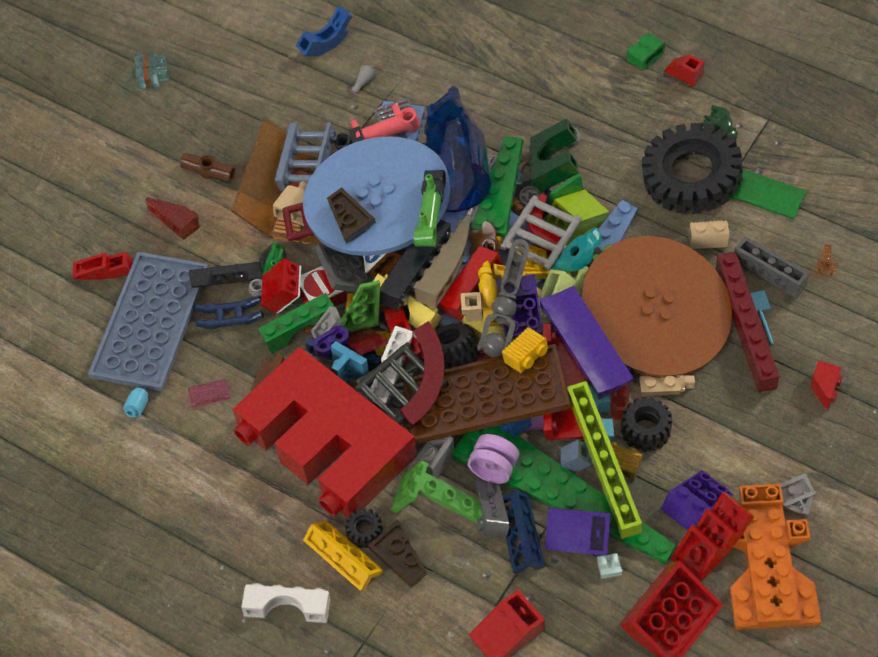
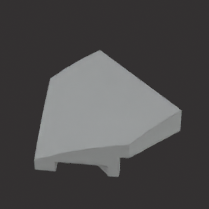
(797, 495)

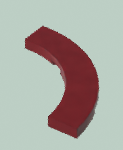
(432, 374)

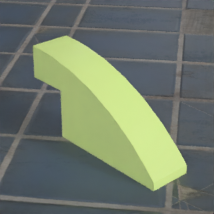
(559, 281)

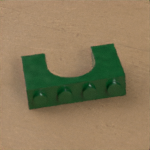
(547, 171)

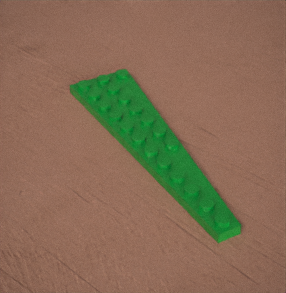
(561, 489)

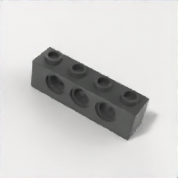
(771, 267)

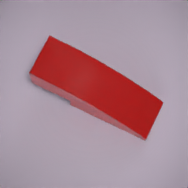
(102, 266)

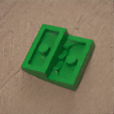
(570, 186)

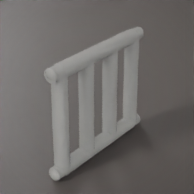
(556, 249)

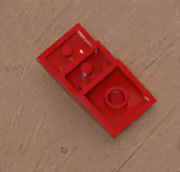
(713, 536)

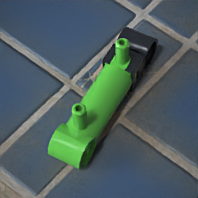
(432, 196)

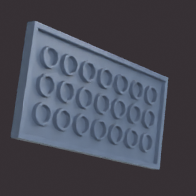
(147, 323)

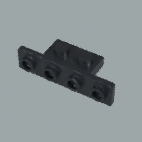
(225, 274)

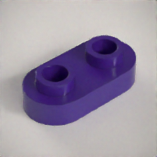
(328, 338)

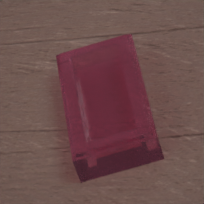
(208, 393)

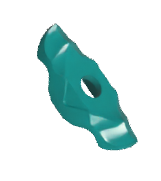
(586, 245)

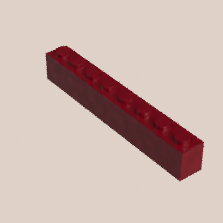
(748, 323)

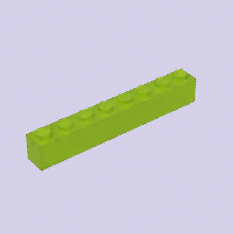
(604, 460)

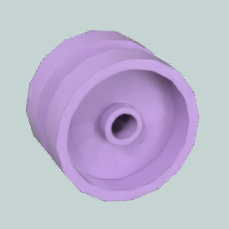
(493, 458)

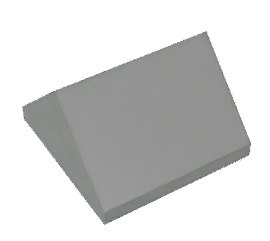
(436, 454)

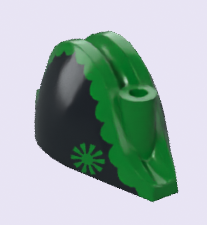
(271, 256)

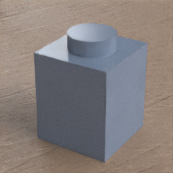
(575, 456)

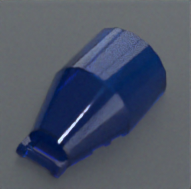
(462, 148)

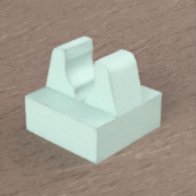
(609, 566)

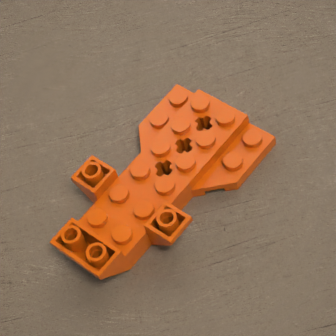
(769, 543)

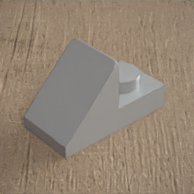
(326, 322)

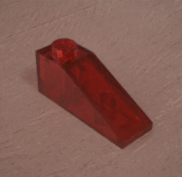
(174, 216)

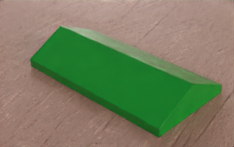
(770, 194)

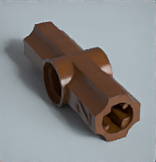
(207, 167)

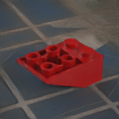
(508, 627)

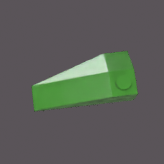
(364, 308)

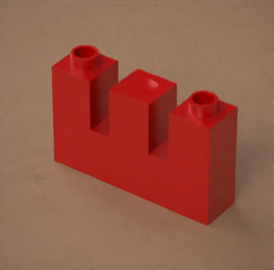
(320, 423)

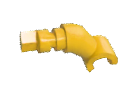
(488, 290)

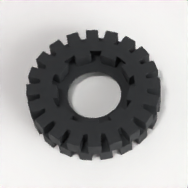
(717, 186)

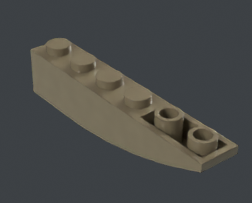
(443, 267)

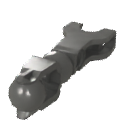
(504, 305)

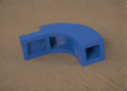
(327, 38)

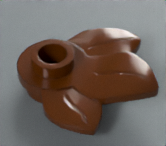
(484, 238)

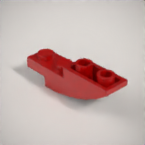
(399, 319)

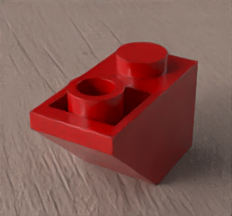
(687, 69)
(825, 381)

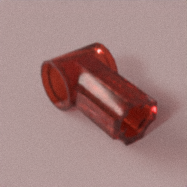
(620, 399)

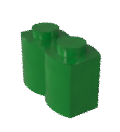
(645, 51)

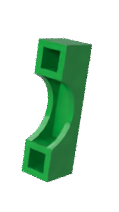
(279, 331)

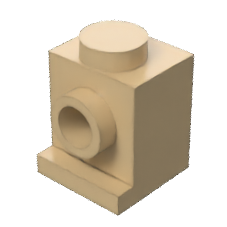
(471, 306)

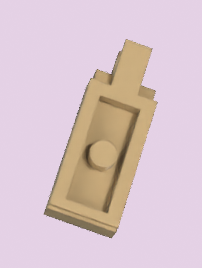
(665, 386)

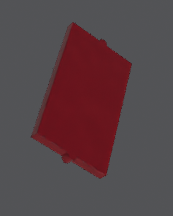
(365, 341)

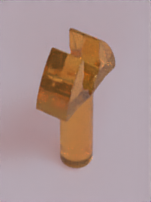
(820, 266)

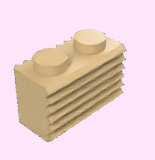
(708, 234)

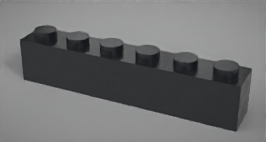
(410, 269)

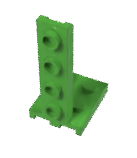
(417, 482)

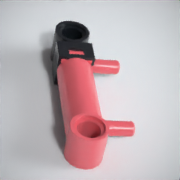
(402, 121)

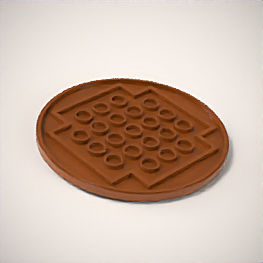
(658, 305)

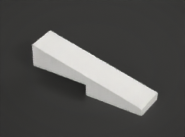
(397, 339)

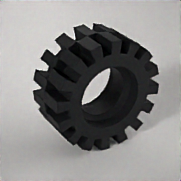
(363, 517)

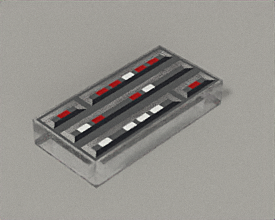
(385, 112)

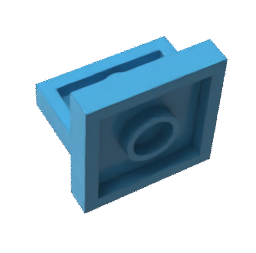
(347, 363)

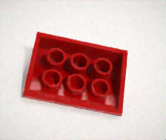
(671, 612)

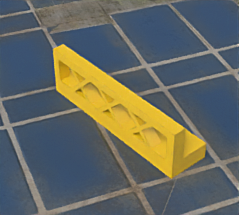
(340, 555)

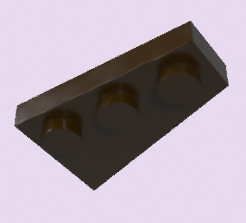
(349, 215)
(397, 553)

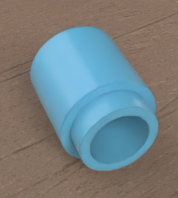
(136, 402)

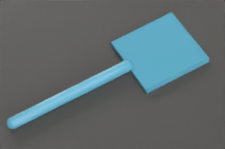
(761, 304)

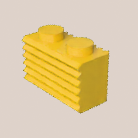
(525, 350)

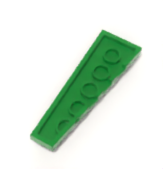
(498, 203)

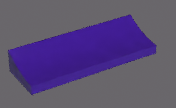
(586, 342)

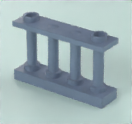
(292, 148)

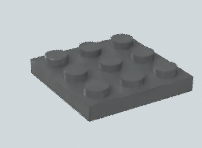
(343, 270)

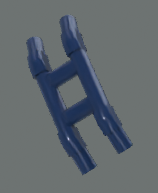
(220, 308)

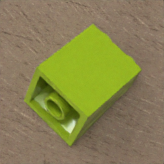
(580, 204)

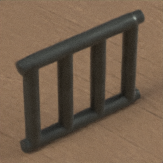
(377, 374)

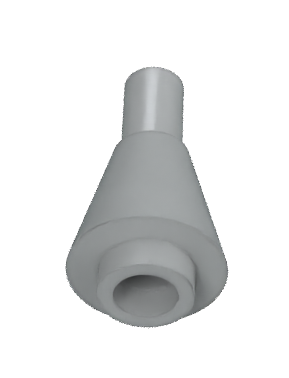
(365, 75)

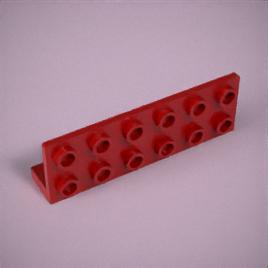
(562, 424)

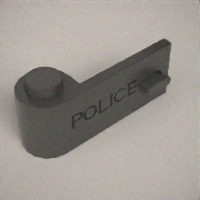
(494, 516)

